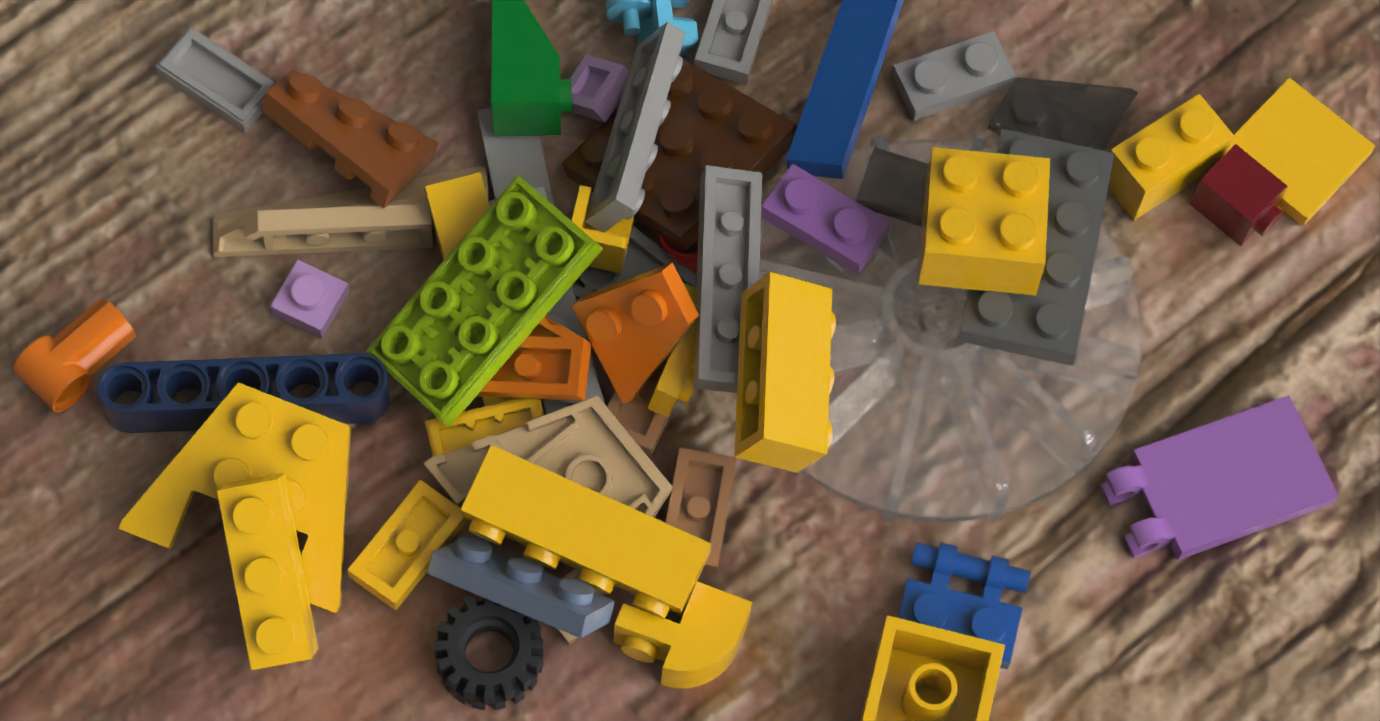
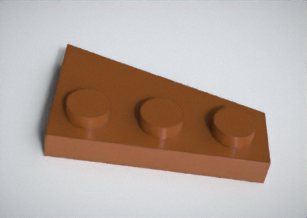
(359, 138)

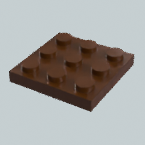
(704, 127)

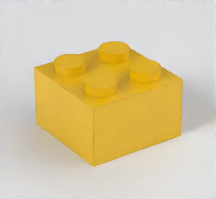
(984, 221)
(931, 675)

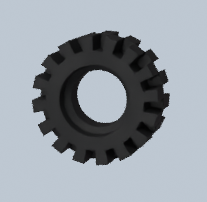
(488, 686)

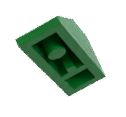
(525, 75)

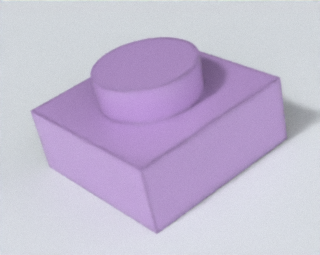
(597, 87)
(309, 299)

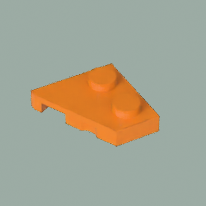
(636, 325)
(545, 366)

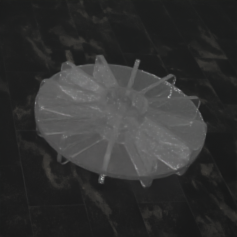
(944, 422)

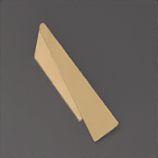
(333, 222)

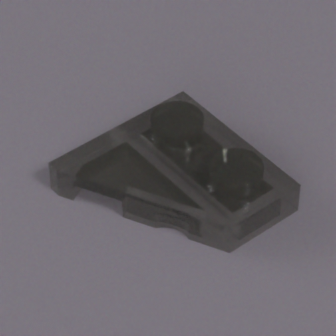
(1063, 111)

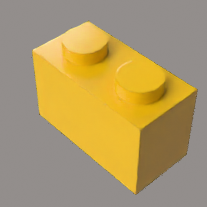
(1167, 156)

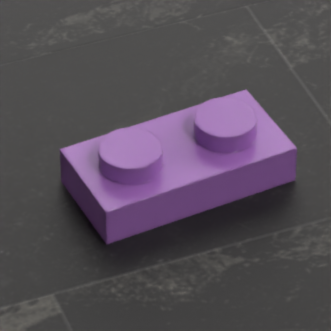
(825, 219)

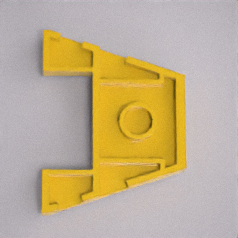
(252, 439)

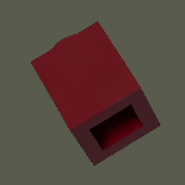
(1239, 196)

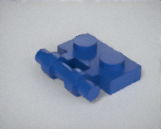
(962, 612)

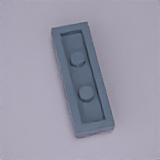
(521, 586)

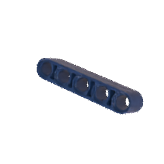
(217, 377)

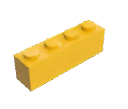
(584, 531)

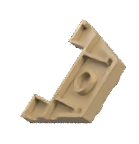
(576, 443)

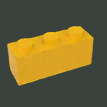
(784, 373)
(268, 571)

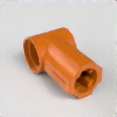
(64, 365)

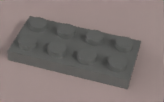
(1051, 321)

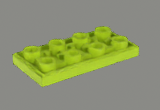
(484, 300)

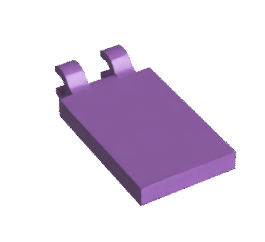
(1222, 481)

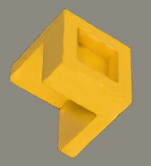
(613, 241)

